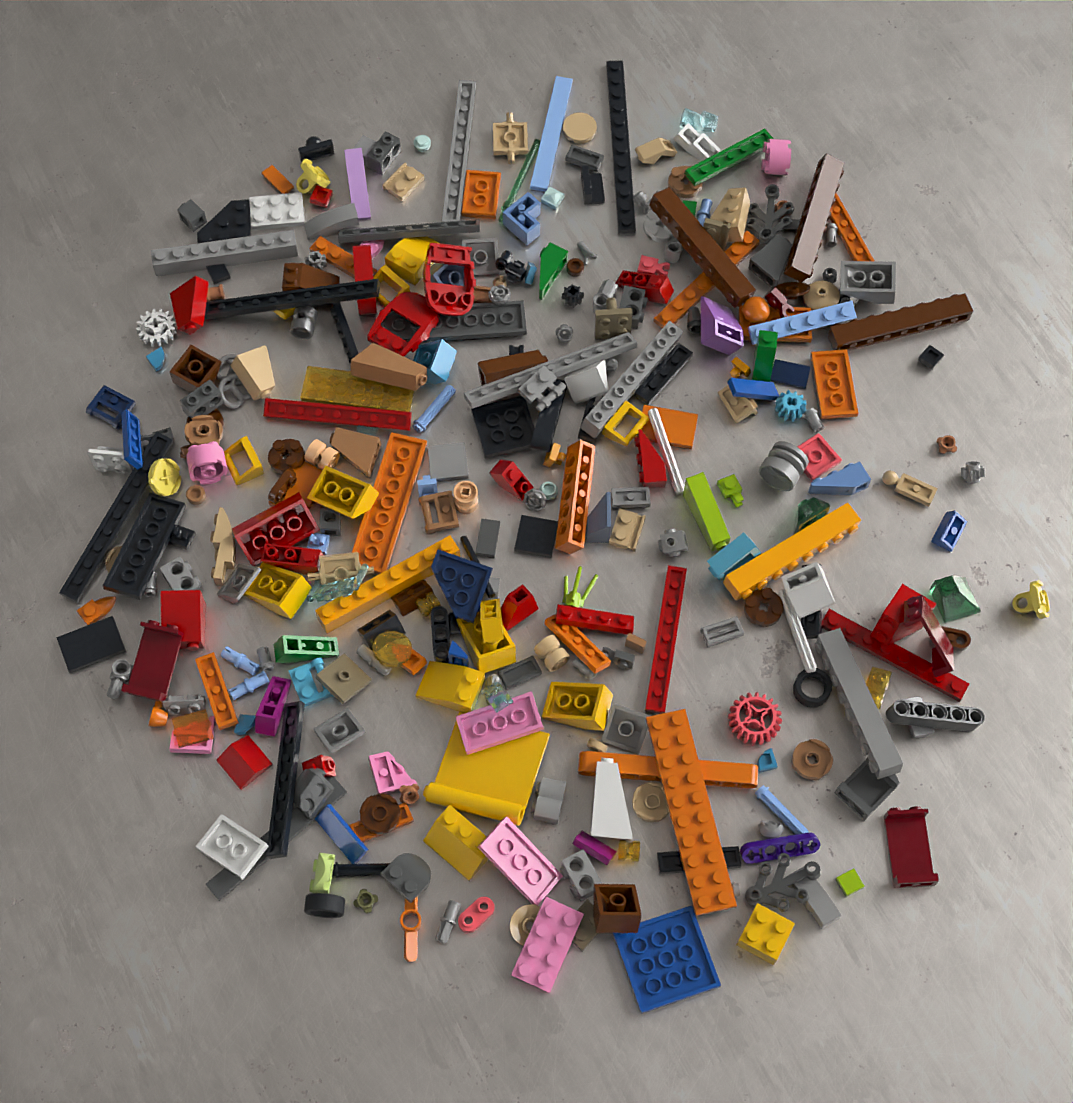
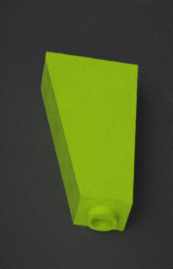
(706, 512)

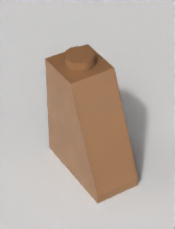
(357, 449)

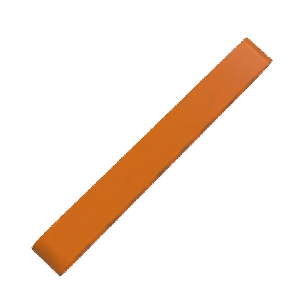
(645, 768)

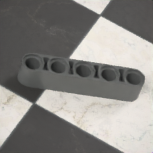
(965, 719)

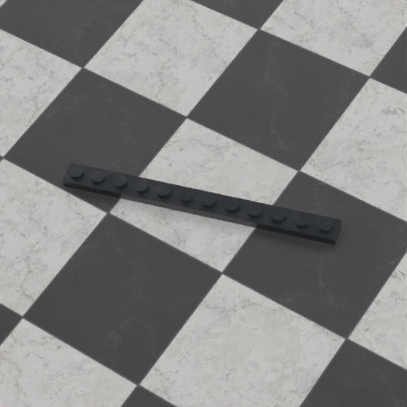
(620, 147)

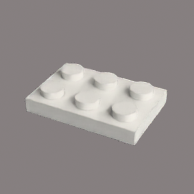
(277, 211)
(232, 846)

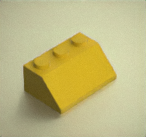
(342, 493)
(457, 842)

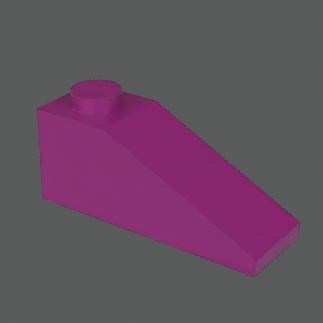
(272, 706)

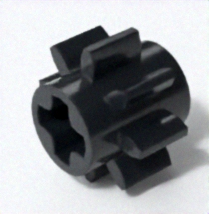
(515, 271)
(572, 295)

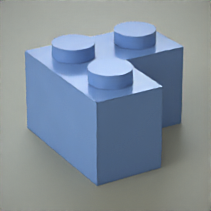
(521, 218)

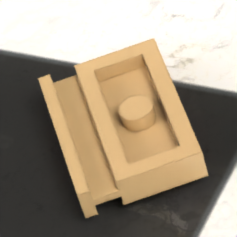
(403, 182)
(627, 530)

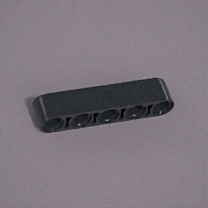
(547, 422)

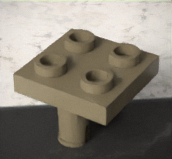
(612, 321)

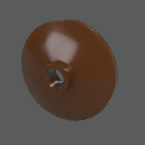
(793, 289)

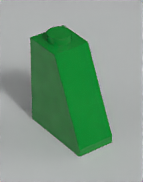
(764, 355)

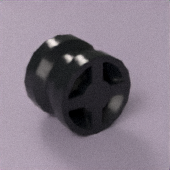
(516, 350)

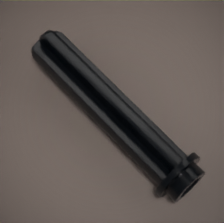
(372, 869)

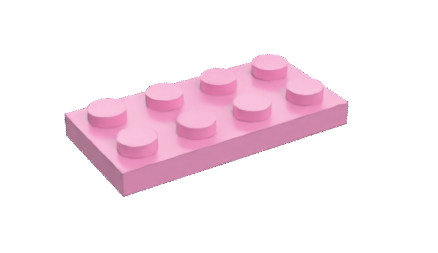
(486, 728)
(520, 861)
(547, 944)

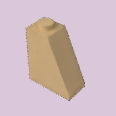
(255, 372)

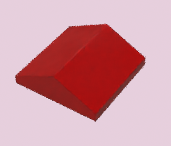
(244, 761)

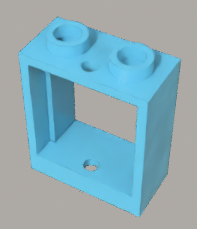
(733, 556)

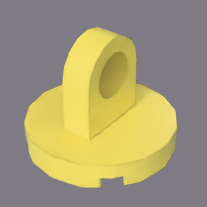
(313, 175)
(164, 477)
(1036, 599)

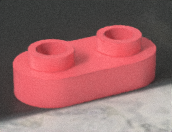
(476, 914)

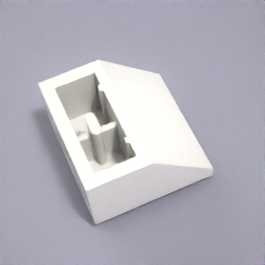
(808, 590)

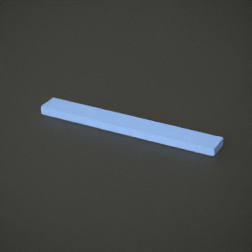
(551, 134)

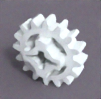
(156, 327)

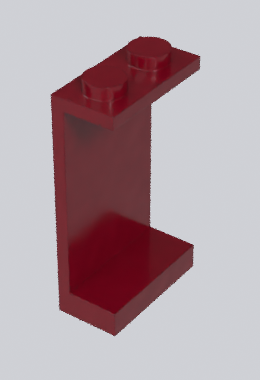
(917, 610)
(154, 661)
(909, 848)

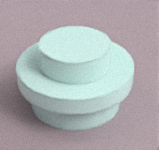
(422, 143)
(549, 489)

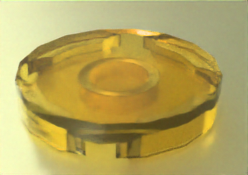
(392, 649)

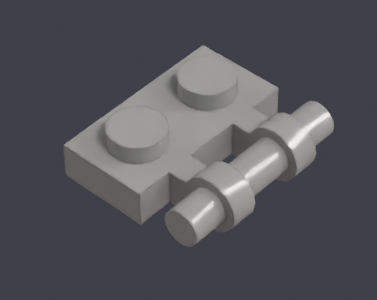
(537, 384)

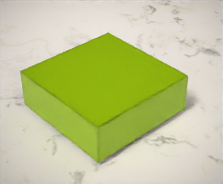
(850, 882)

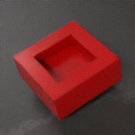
(321, 196)

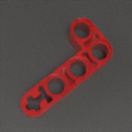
(364, 271)

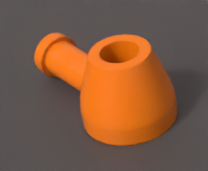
(158, 716)

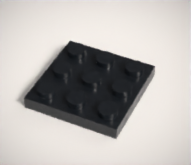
(504, 426)

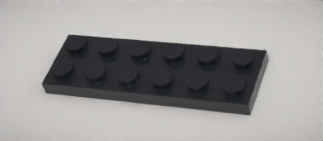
(144, 546)

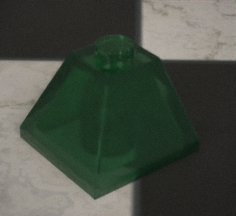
(809, 512)
(954, 598)

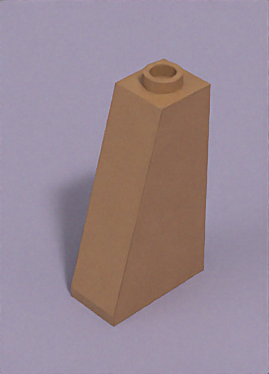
(388, 367)

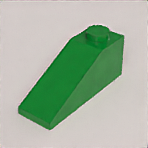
(552, 262)
(304, 648)

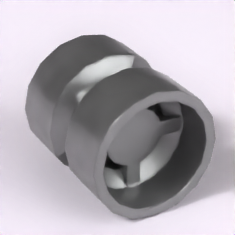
(303, 322)

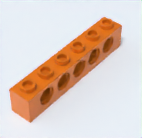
(575, 497)

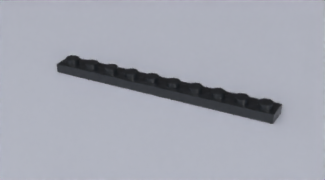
(292, 299)
(114, 520)

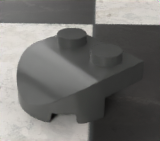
(311, 791)
(408, 875)

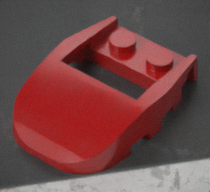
(447, 298)
(415, 309)

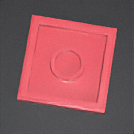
(820, 456)

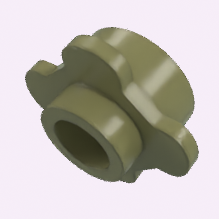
(359, 902)

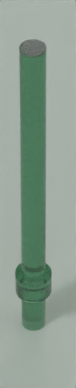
(520, 178)

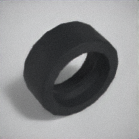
(806, 700)
(324, 905)

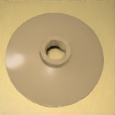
(815, 300)
(519, 921)

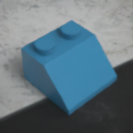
(438, 359)

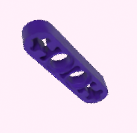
(779, 844)

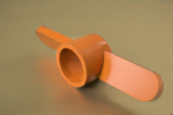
(410, 934)

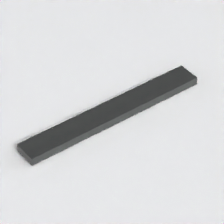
(409, 231)
(226, 881)

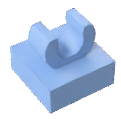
(427, 486)
(319, 541)

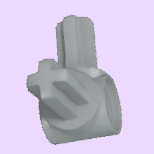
(118, 679)

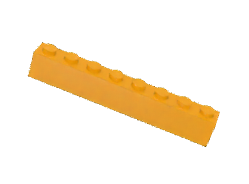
(791, 552)
(382, 586)

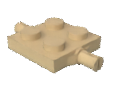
(510, 138)
(338, 567)

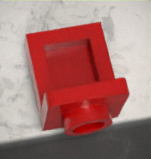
(322, 762)

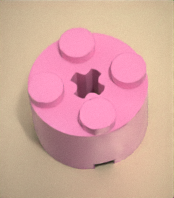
(776, 157)
(206, 463)

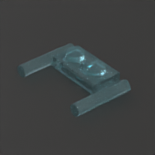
(338, 588)

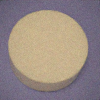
(596, 745)

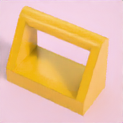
(393, 280)
(623, 411)
(256, 469)

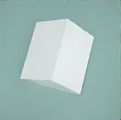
(587, 382)

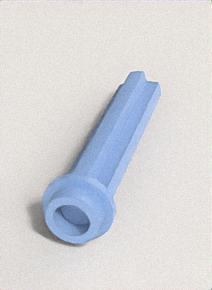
(420, 424)
(780, 810)

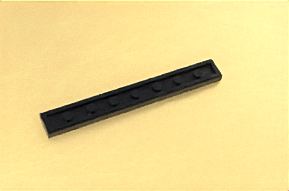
(285, 780)

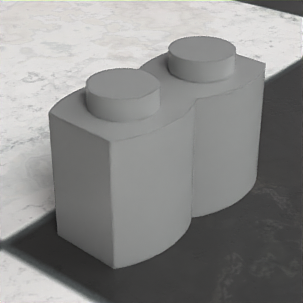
(549, 800)

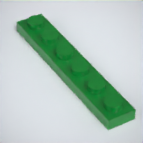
(727, 158)

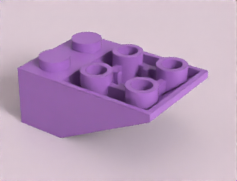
(720, 327)

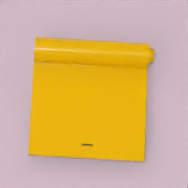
(489, 781)

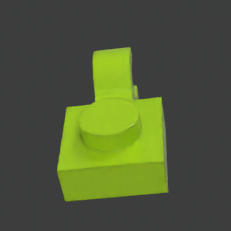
(731, 488)

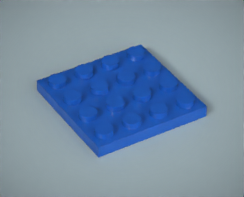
(667, 960)

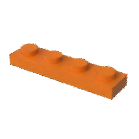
(336, 256)
(579, 645)
(216, 691)

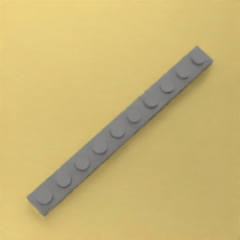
(459, 151)
(558, 366)

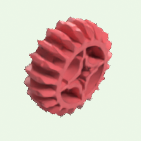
(748, 703)

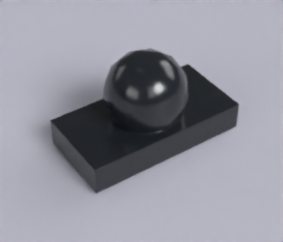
(316, 149)

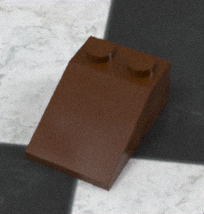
(304, 276)

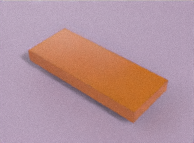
(277, 180)

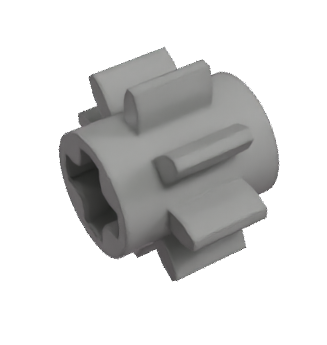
(316, 260)
(972, 472)

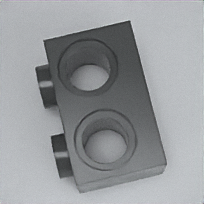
(383, 153)
(630, 294)
(202, 400)

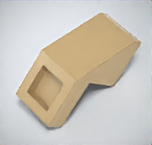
(652, 150)

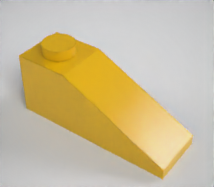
(491, 621)

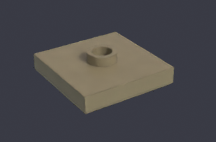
(343, 678)

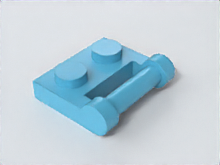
(305, 684)

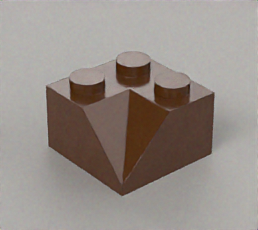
(194, 369)
(616, 908)

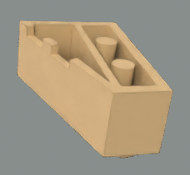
(734, 210)

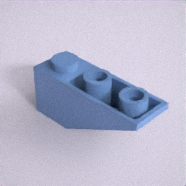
(847, 481)

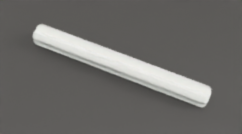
(666, 451)
(798, 633)

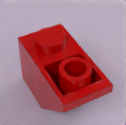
(511, 478)
(517, 607)

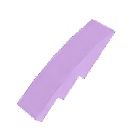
(357, 182)

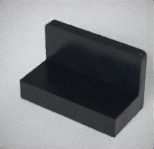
(592, 187)
(386, 622)

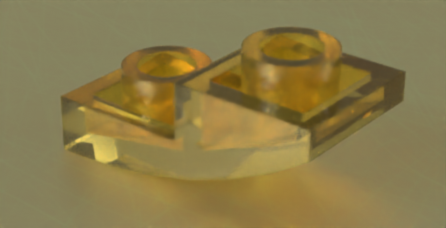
(877, 684)

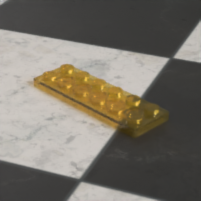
(344, 389)

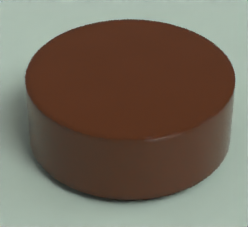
(575, 267)

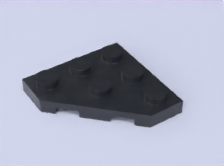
(229, 223)

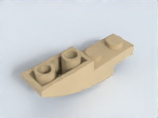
(225, 547)

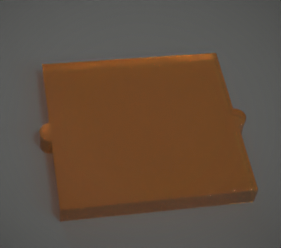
(192, 728)

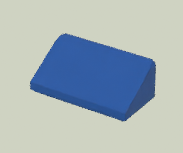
(949, 530)
(457, 655)

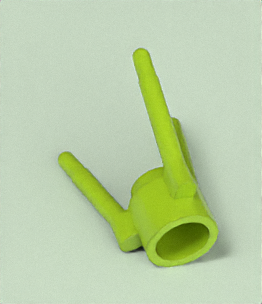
(573, 598)

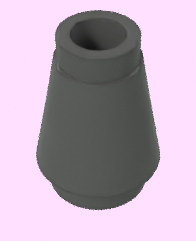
(694, 320)

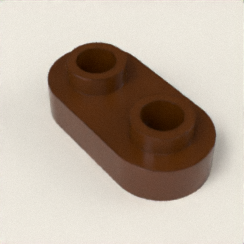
(280, 488)
(956, 634)

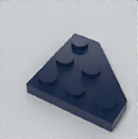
(461, 583)

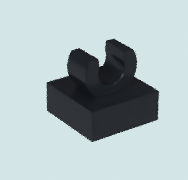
(182, 537)

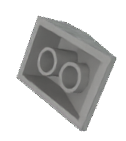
(869, 280)

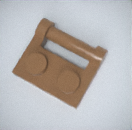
(445, 511)

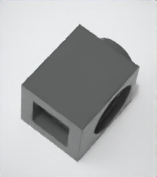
(192, 215)
(330, 528)

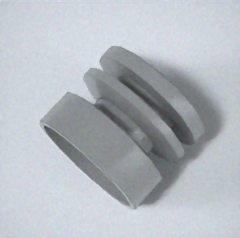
(783, 466)

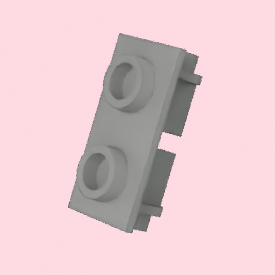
(178, 706)

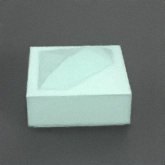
(552, 198)

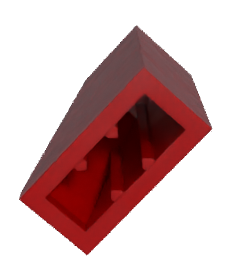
(190, 304)

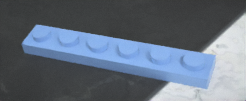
(806, 321)

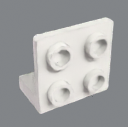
(109, 459)

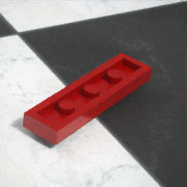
(594, 619)

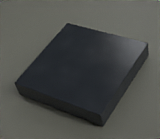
(536, 536)

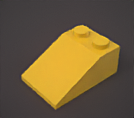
(408, 258)
(278, 590)
(486, 655)
(451, 686)
(578, 705)

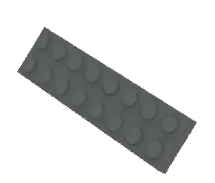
(481, 321)

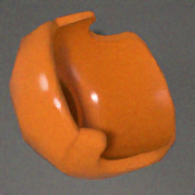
(756, 310)

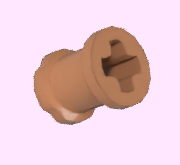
(215, 293)

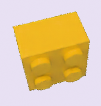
(765, 934)

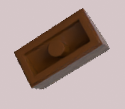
(406, 599)

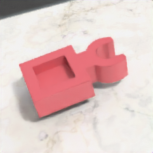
(651, 266)

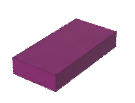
(594, 847)

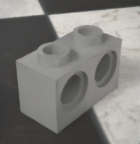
(179, 581)
(586, 873)

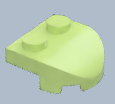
(323, 873)

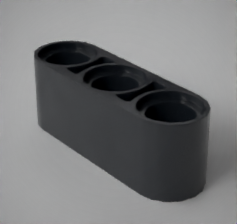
(437, 627)

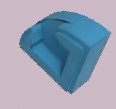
(531, 271)
(156, 358)
(245, 724)
(767, 761)

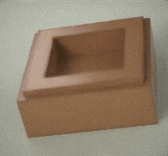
(635, 643)

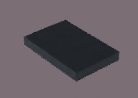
(91, 644)

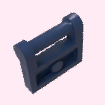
(112, 401)

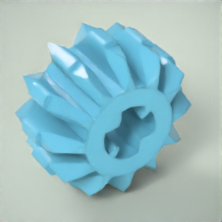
(790, 405)

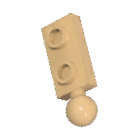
(910, 487)

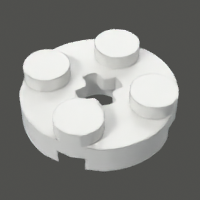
(653, 230)

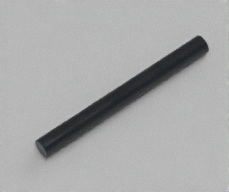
(472, 556)

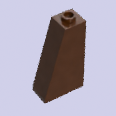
(505, 366)

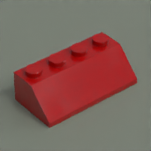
(278, 525)

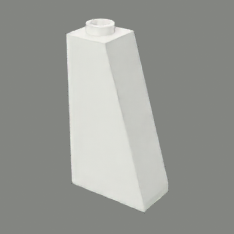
(609, 804)

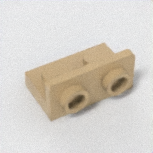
(738, 406)

